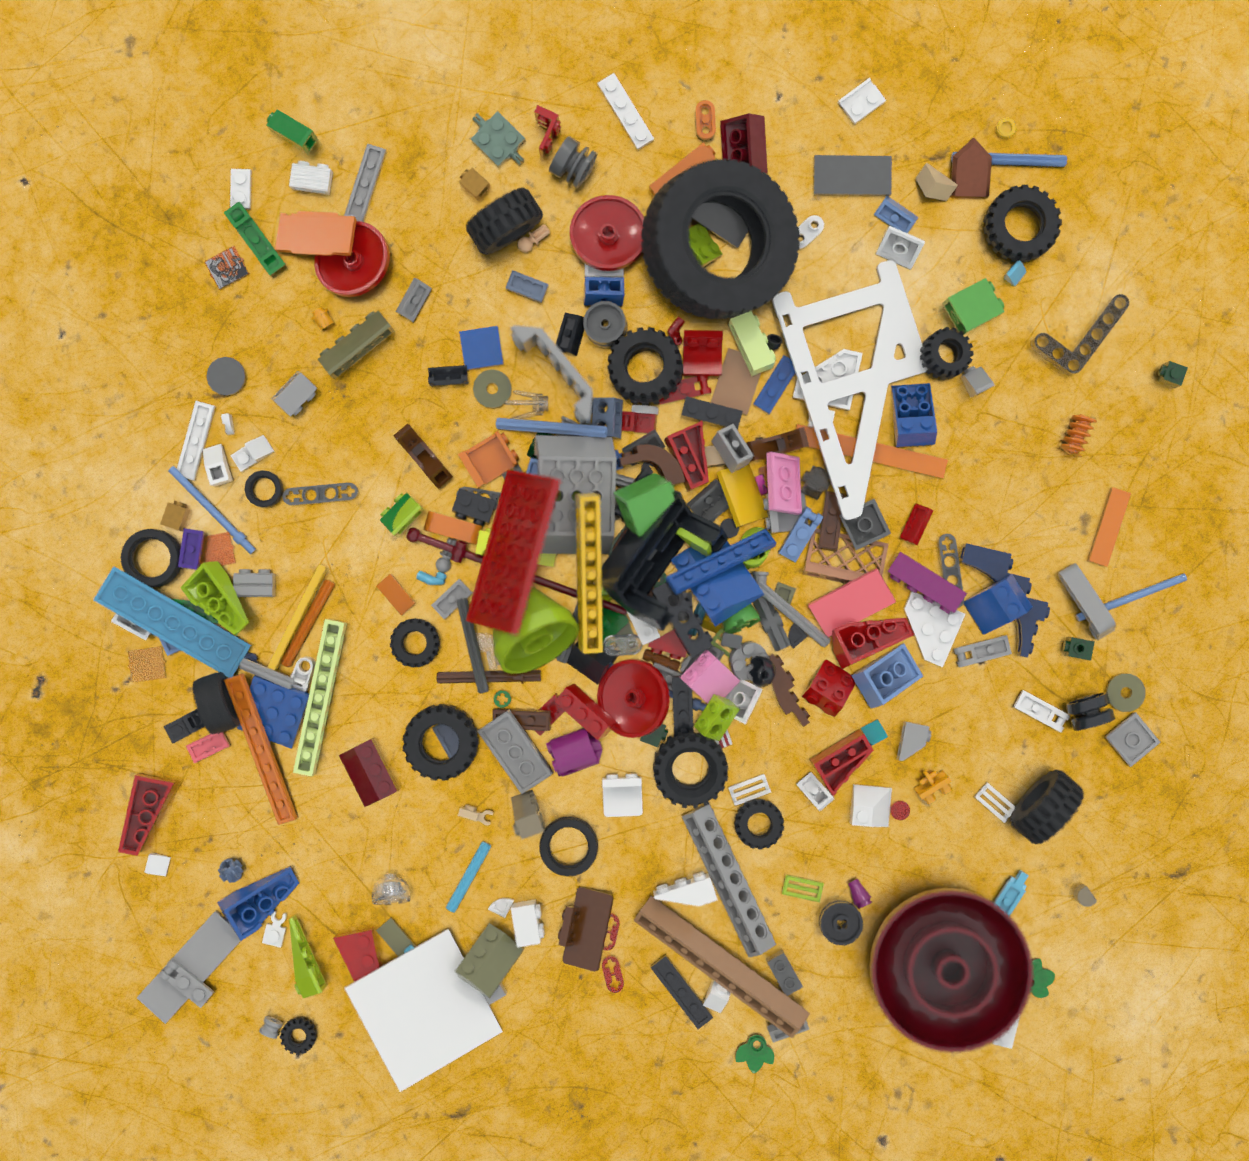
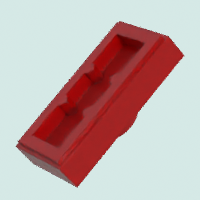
(916, 524)

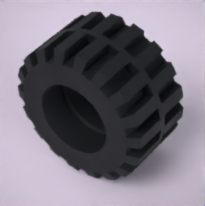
(959, 346)
(401, 653)
(770, 836)

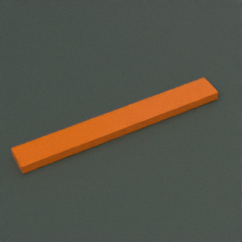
(886, 454)
(260, 748)

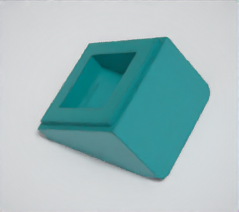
(874, 732)

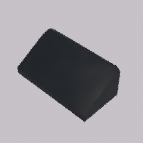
(570, 334)

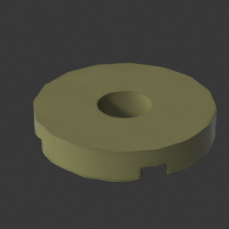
(492, 377)
(1137, 692)

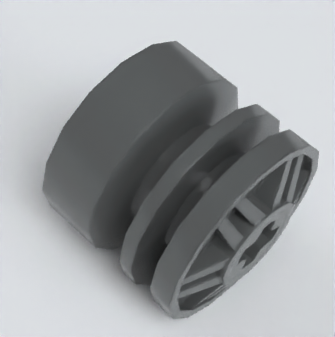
(573, 162)

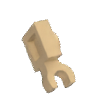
(470, 813)

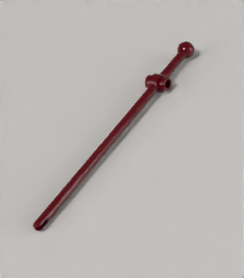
(459, 552)

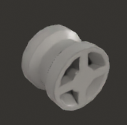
(270, 1027)

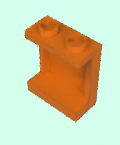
(489, 459)

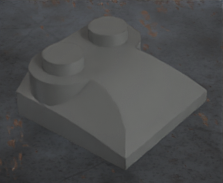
(867, 527)

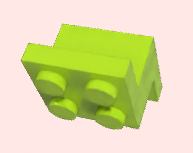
(702, 245)

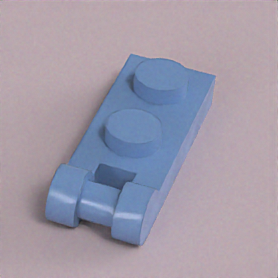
(800, 534)

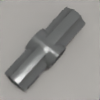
(772, 623)

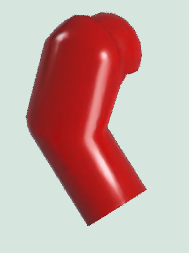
(673, 330)

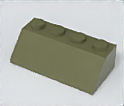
(355, 344)

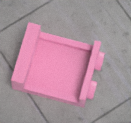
(709, 677)

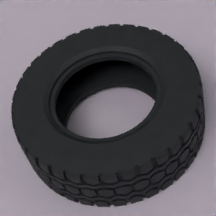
(771, 231)

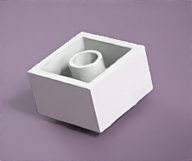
(526, 923)

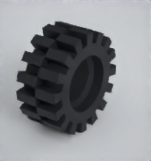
(307, 1027)

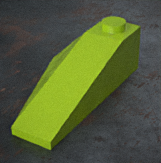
(306, 970)

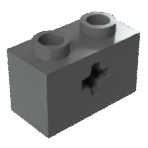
(784, 972)

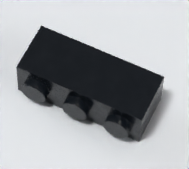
(710, 413)

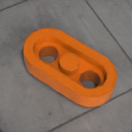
(705, 120)

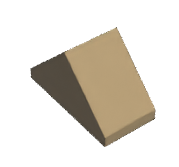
(934, 183)

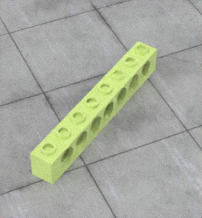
(319, 697)

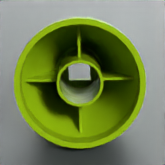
(543, 636)

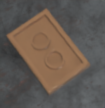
(735, 385)

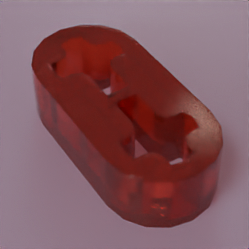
(613, 932)
(608, 974)

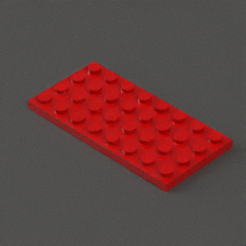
(513, 551)

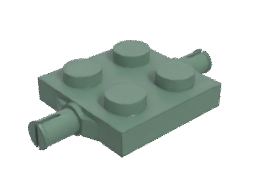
(498, 139)

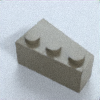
(527, 815)

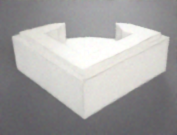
(645, 409)
(227, 420)
(501, 906)

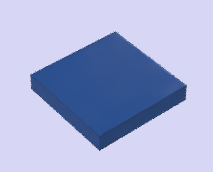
(481, 347)

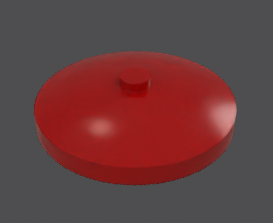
(607, 232)
(359, 272)
(635, 697)

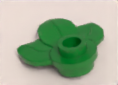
(1041, 979)
(755, 1055)

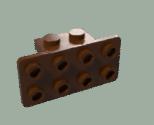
(585, 928)

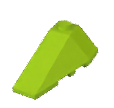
(213, 592)

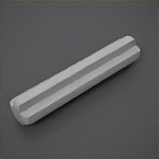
(266, 673)

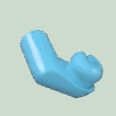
(431, 580)

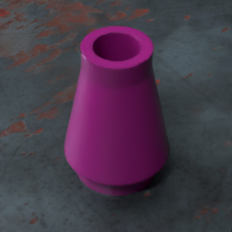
(859, 894)

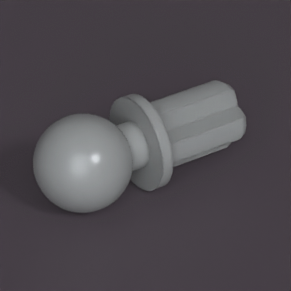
(443, 564)

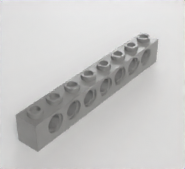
(729, 880)

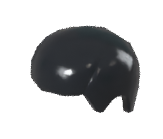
(763, 671)

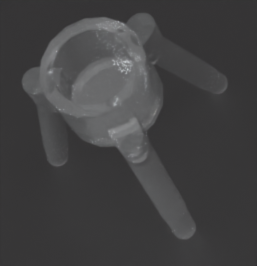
(538, 403)

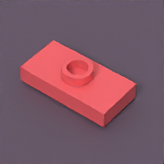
(207, 746)

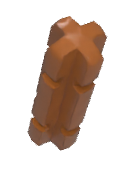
(661, 659)

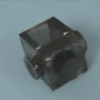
(815, 482)

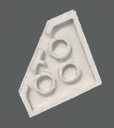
(840, 365)
(932, 627)

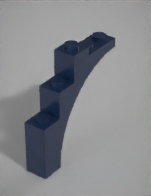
(996, 565)

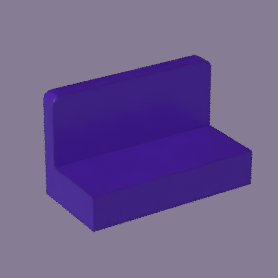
(191, 549)

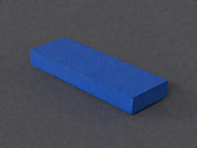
(775, 385)

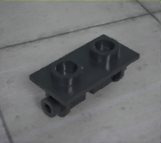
(448, 375)

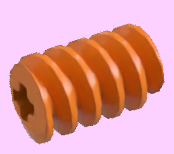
(1077, 434)

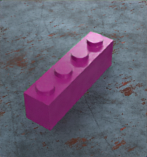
(927, 582)

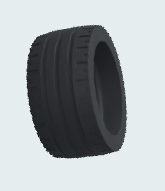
(131, 545)
(214, 703)
(568, 870)

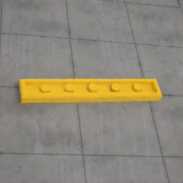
(297, 617)

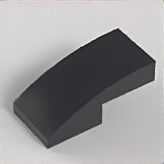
(184, 726)

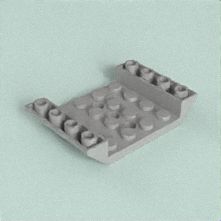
(528, 337)
(584, 466)

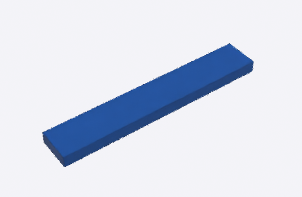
(720, 561)

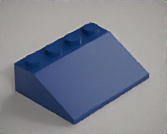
(723, 593)

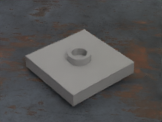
(1132, 739)

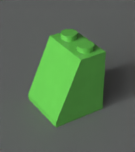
(974, 306)
(644, 502)

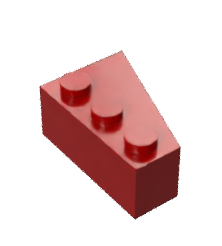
(841, 760)

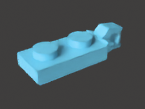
(1012, 892)

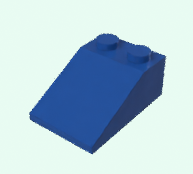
(998, 604)

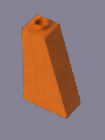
(698, 155)

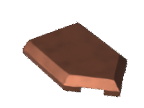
(972, 170)

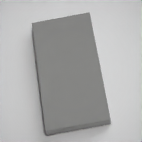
(515, 751)

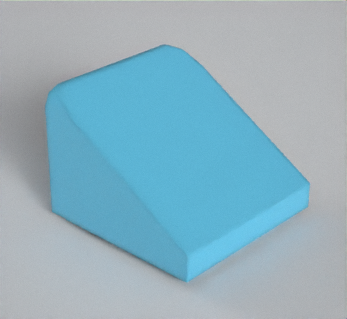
(1015, 273)

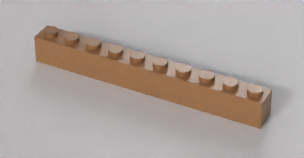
(722, 967)

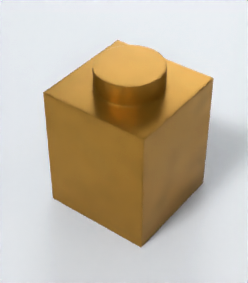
(474, 183)
(175, 515)

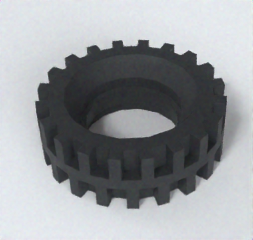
(690, 794)

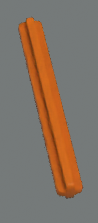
(307, 623)

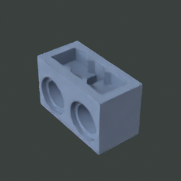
(611, 417)

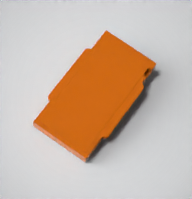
(315, 233)

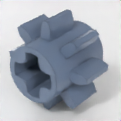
(230, 870)

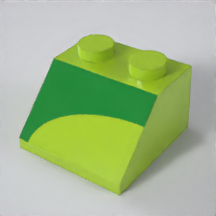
(401, 514)

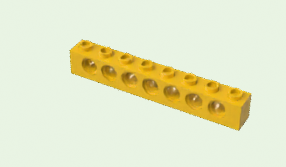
(589, 573)

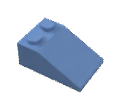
(887, 676)

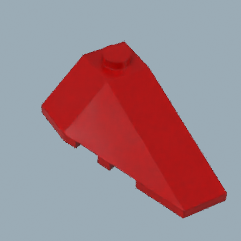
(863, 639)

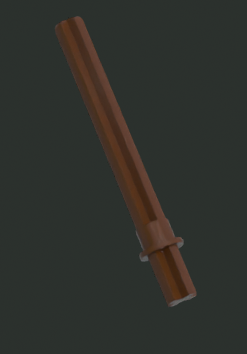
(491, 676)

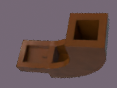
(781, 443)
(423, 455)
(657, 457)

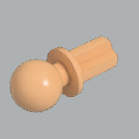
(525, 244)

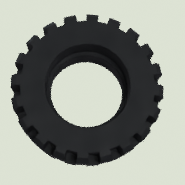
(1036, 202)
(504, 220)
(645, 341)
(426, 764)
(1047, 807)

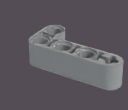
(1099, 618)

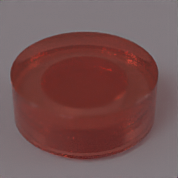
(900, 810)

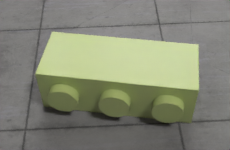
(752, 343)

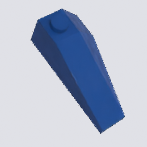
(252, 904)

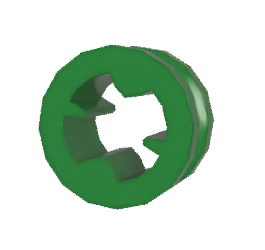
(497, 702)

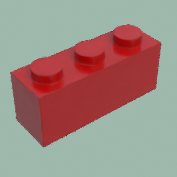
(585, 711)

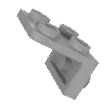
(781, 521)

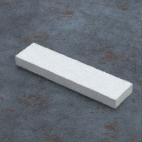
(195, 439)

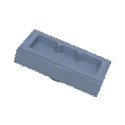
(526, 286)
(447, 738)

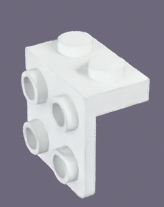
(622, 795)

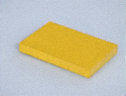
(742, 495)

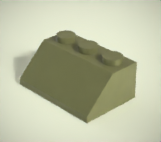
(489, 960)

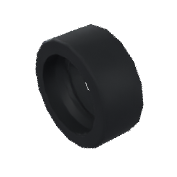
(249, 486)

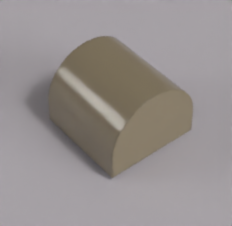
(1084, 896)

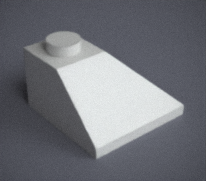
(870, 806)

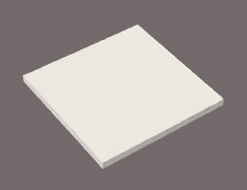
(422, 1010)

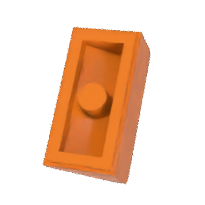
(396, 594)

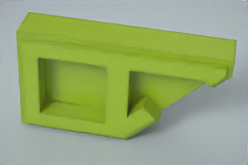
(695, 542)

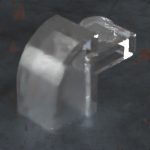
(485, 644)

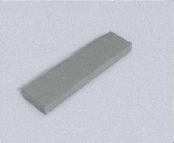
(365, 182)

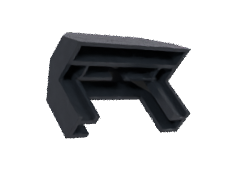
(641, 560)

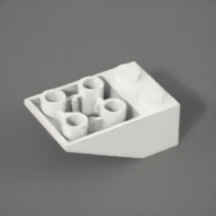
(691, 892)

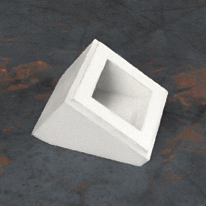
(157, 864)

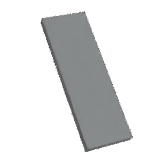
(200, 957)

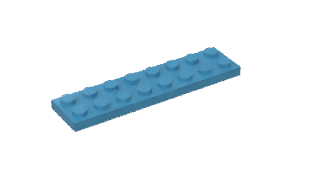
(171, 622)

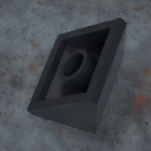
(591, 664)

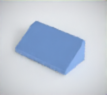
(896, 215)

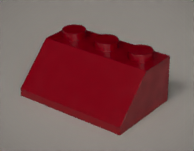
(745, 140)
(369, 772)

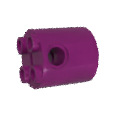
(574, 752)

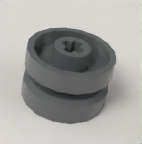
(603, 313)

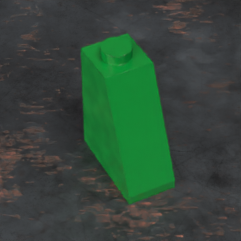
(292, 131)

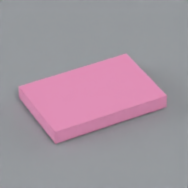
(784, 483)

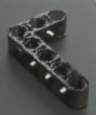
(1086, 340)

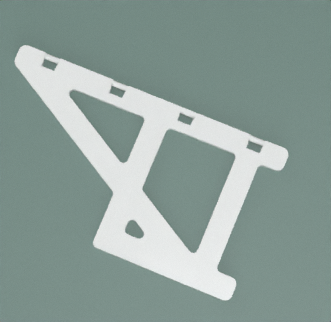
(895, 328)

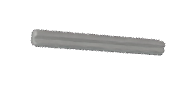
(793, 615)

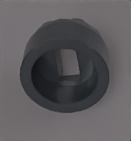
(774, 342)

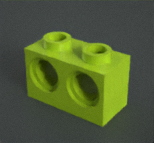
(716, 717)

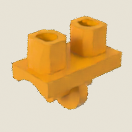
(932, 783)

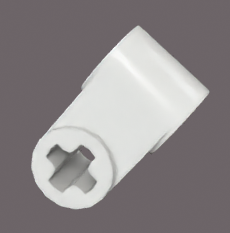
(301, 676)

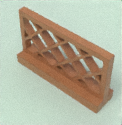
(837, 573)

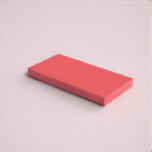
(852, 601)

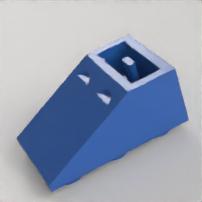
(913, 415)

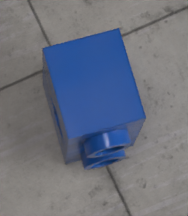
(604, 289)

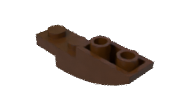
(781, 684)

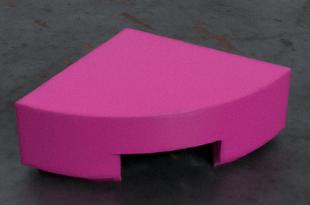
(761, 484)

